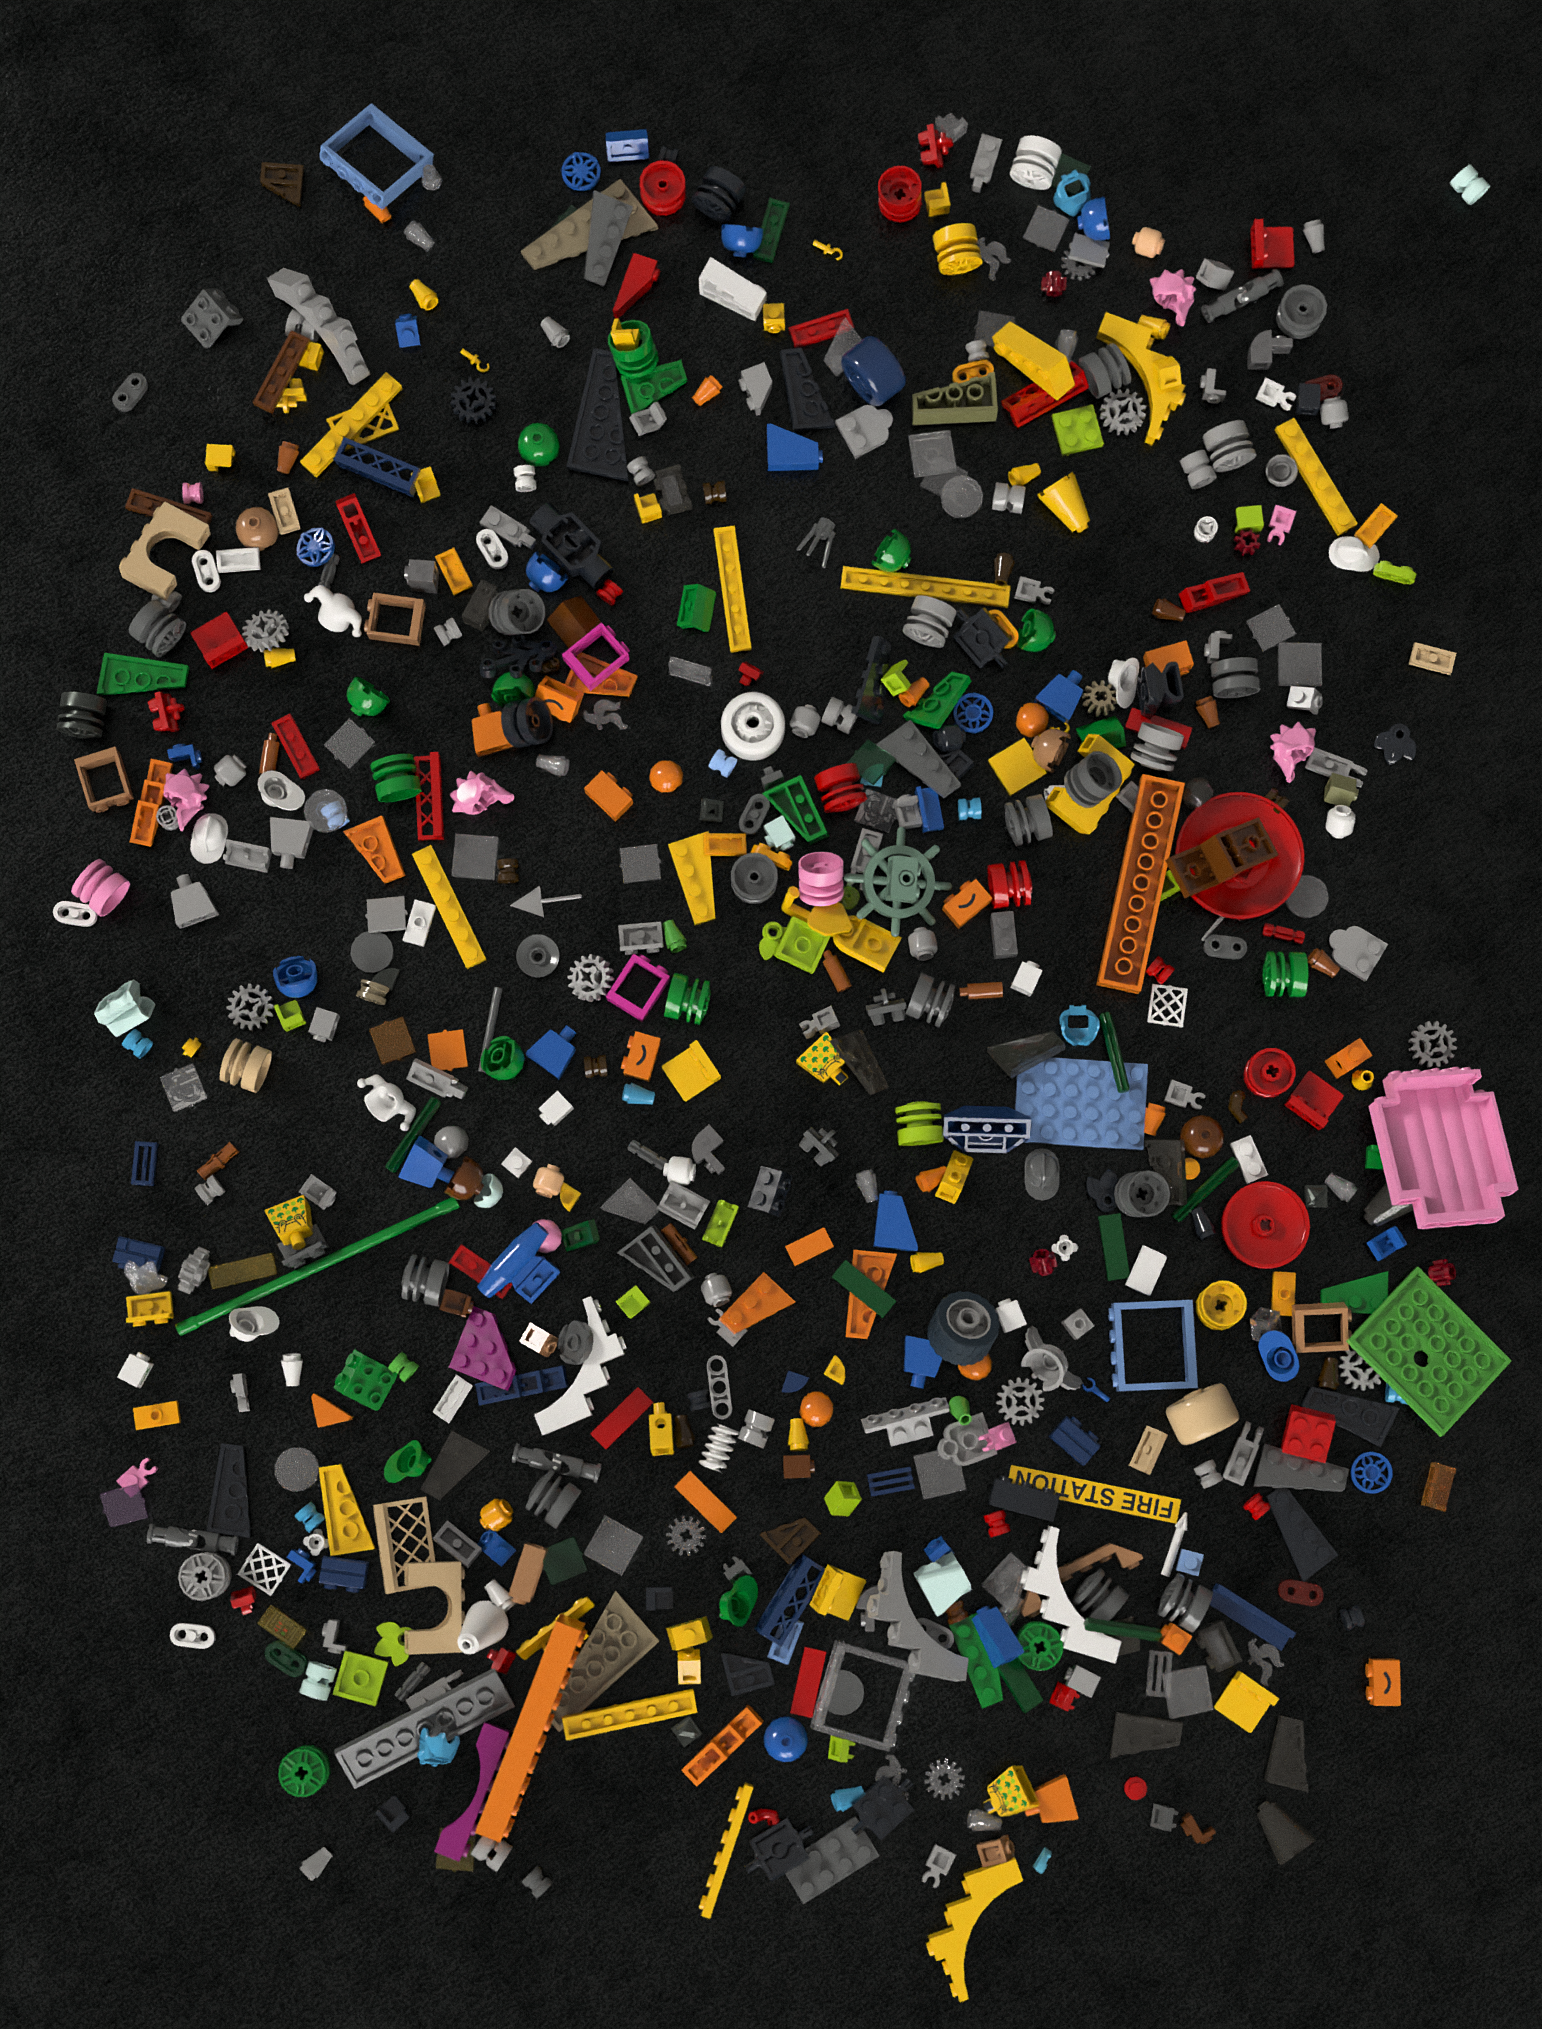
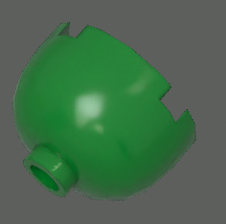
(538, 444)
(893, 553)
(1036, 632)
(512, 689)
(365, 698)
(503, 1058)

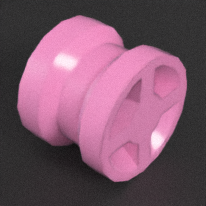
(192, 493)

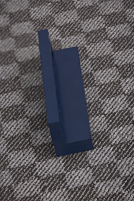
(377, 475)
(783, 1596)
(1250, 1617)

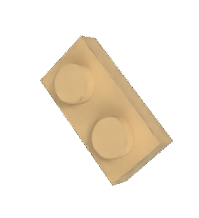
(284, 511)
(1432, 658)
(1148, 1450)

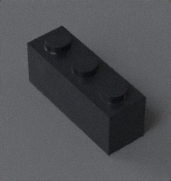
(1023, 1498)

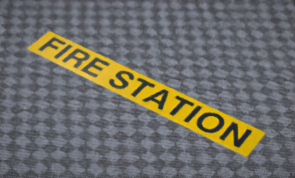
(1100, 1494)

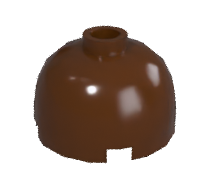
(1202, 1136)
(466, 1180)

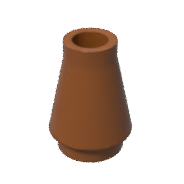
(287, 455)
(1208, 711)
(1322, 962)

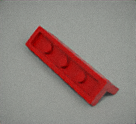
(1040, 402)
(436, 793)

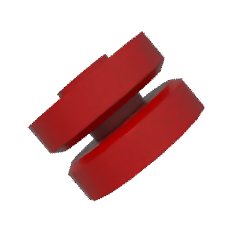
(662, 188)
(1264, 1084)

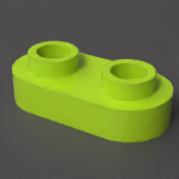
(1398, 574)

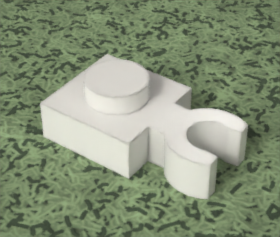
(1272, 393)

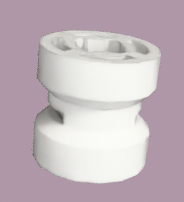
(525, 480)
(1205, 525)

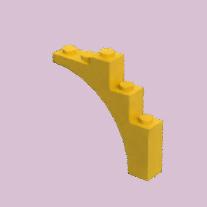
(1135, 345)
(950, 1943)

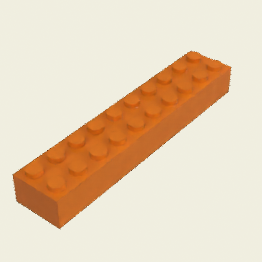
(1140, 884)
(529, 1730)

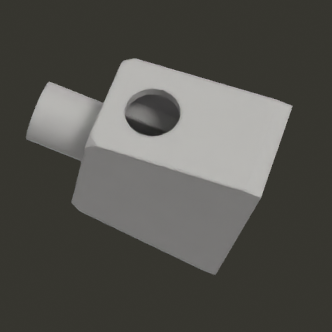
(289, 839)
(191, 903)

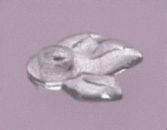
(144, 1275)

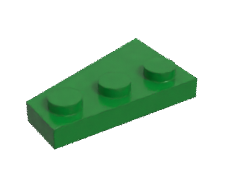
(937, 707)
(1360, 1295)

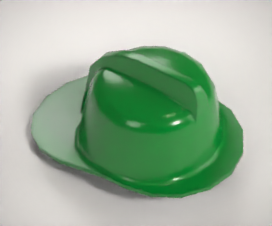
(407, 1461)
(739, 1601)

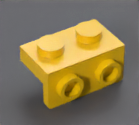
(149, 1308)

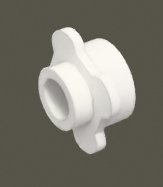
(1058, 1248)
(310, 1542)

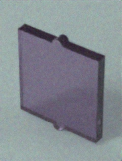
(124, 1505)

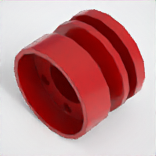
(895, 184)
(839, 784)
(1009, 884)

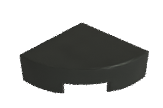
(387, 977)

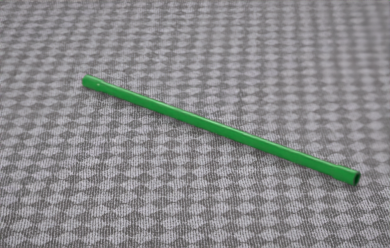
(196, 1321)

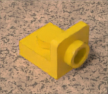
(773, 317)
(689, 1666)

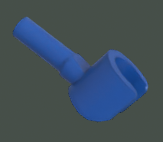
(1094, 1389)

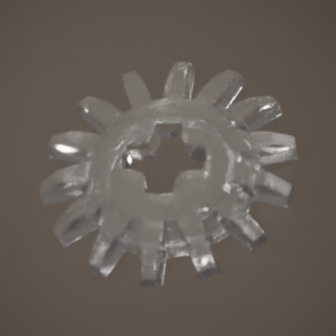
(1070, 264)
(677, 1539)
(948, 1788)

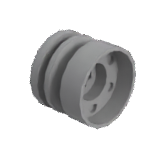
(1229, 446)
(929, 621)
(1157, 746)
(216, 1570)

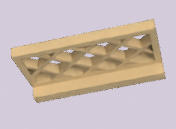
(385, 1541)

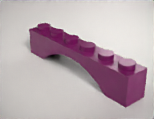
(455, 1836)

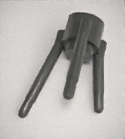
(822, 530)

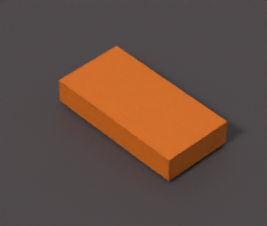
(809, 1246)

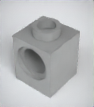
(323, 1024)
(1077, 1324)
(1081, 1680)

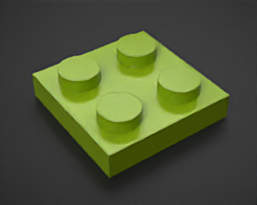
(1077, 430)
(801, 945)
(360, 1678)

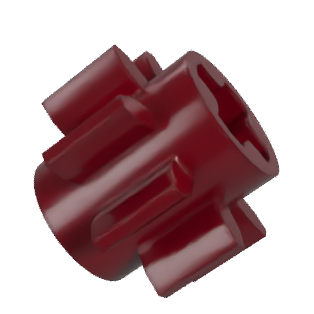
(1054, 283)
(1252, 542)
(1043, 1262)
(1442, 1272)

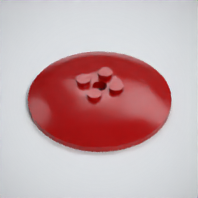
(1259, 887)

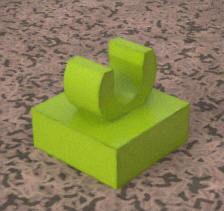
(840, 1749)

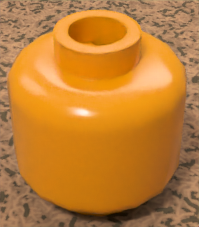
(496, 1515)

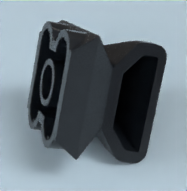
(1159, 689)

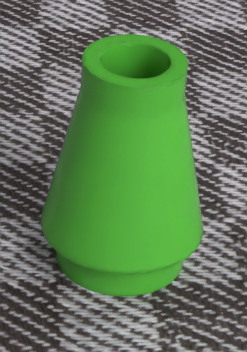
(674, 938)
(960, 1409)

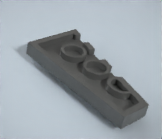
(606, 231)
(920, 758)
(1295, 1472)

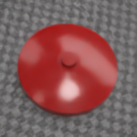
(1265, 1225)

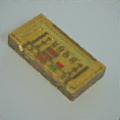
(282, 1626)

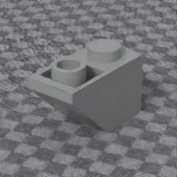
(758, 385)

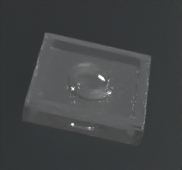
(932, 453)
(1299, 664)
(690, 671)
(475, 856)
(938, 1475)
(613, 1545)
(1187, 1691)

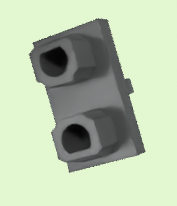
(896, 1008)
(823, 1142)

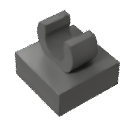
(771, 778)
(736, 1571)
(1163, 1817)

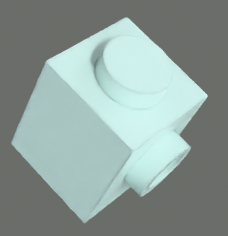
(779, 834)

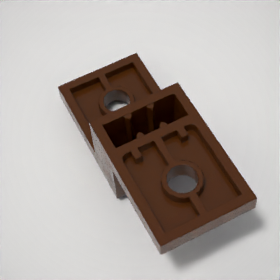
(1221, 857)

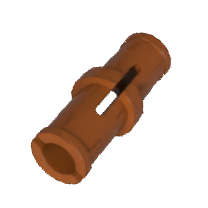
(217, 1161)
(679, 1243)

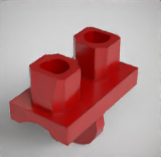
(936, 143)
(168, 712)

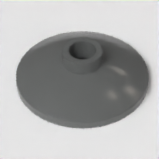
(537, 945)

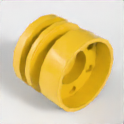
(957, 249)
(1232, 1299)

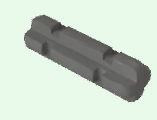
(329, 571)
(647, 1154)
(412, 1681)

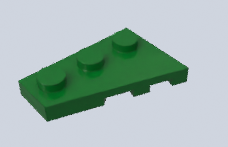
(650, 388)

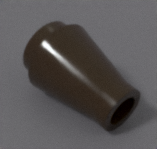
(1003, 567)
(1329, 1375)
(683, 1432)

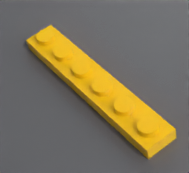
(351, 423)
(1316, 476)
(732, 589)
(449, 907)
(629, 1714)
(722, 1859)

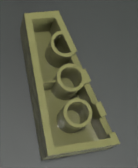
(957, 403)

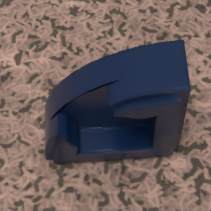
(794, 1382)

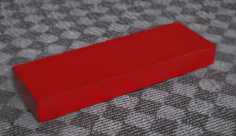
(818, 329)
(1135, 720)
(295, 746)
(474, 1267)
(808, 1682)

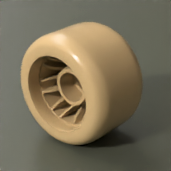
(1202, 1414)

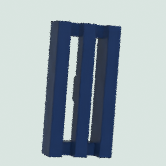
(143, 1182)
(896, 1489)

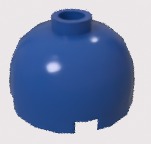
(1094, 220)
(741, 239)
(544, 573)
(295, 976)
(785, 1739)

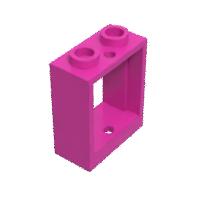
(571, 660)
(627, 1006)

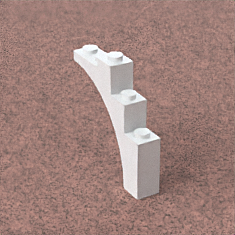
(573, 1404)
(1059, 1609)

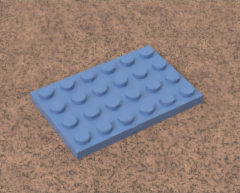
(1080, 1105)

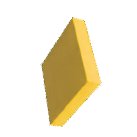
(1016, 767)

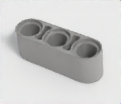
(713, 1377)

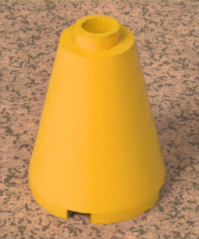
(1067, 503)

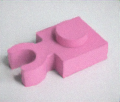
(1281, 522)
(998, 1437)
(137, 1476)

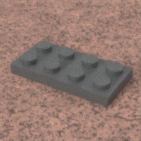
(831, 1860)

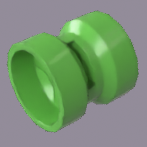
(398, 1366)

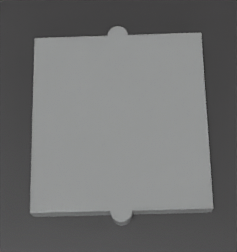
(1089, 250)
(386, 914)

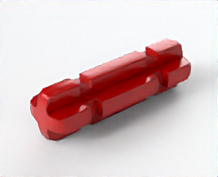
(1283, 933)

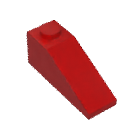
(637, 282)
(358, 528)

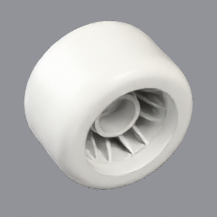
(747, 741)

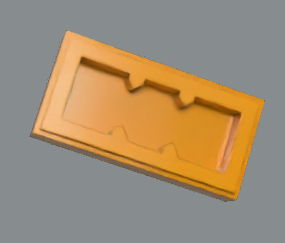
(1375, 525)
(453, 571)
(724, 844)
(1283, 1292)
(156, 1415)

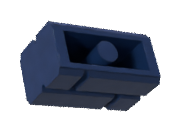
(137, 1252)
(1074, 1440)
(343, 1572)

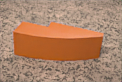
(705, 1501)

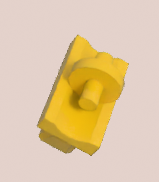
(292, 395)

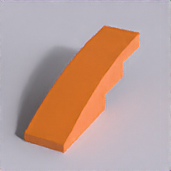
(151, 801)
(722, 1745)

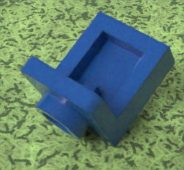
(407, 330)
(181, 752)
(1386, 1243)
(496, 1547)
(937, 1549)
(302, 1559)

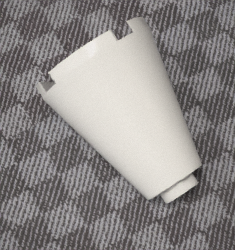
(482, 1627)

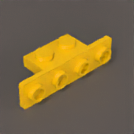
(541, 1640)

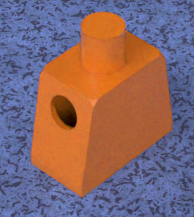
(488, 731)
(1348, 1058)
(1055, 1801)

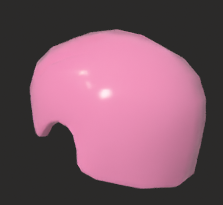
(553, 1239)

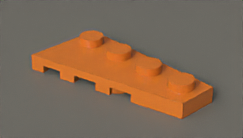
(877, 1268)

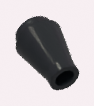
(1203, 1224)

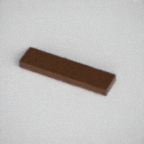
(281, 371)
(146, 504)

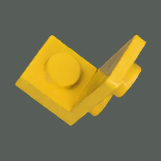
(954, 1177)

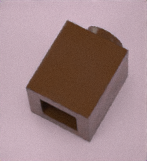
(798, 1466)

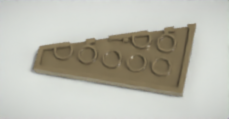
(572, 233)
(609, 1652)

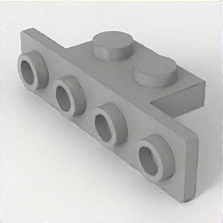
(908, 1422)

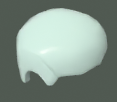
(490, 1193)

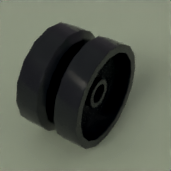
(527, 722)

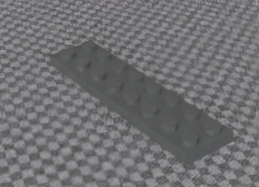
(399, 1738)

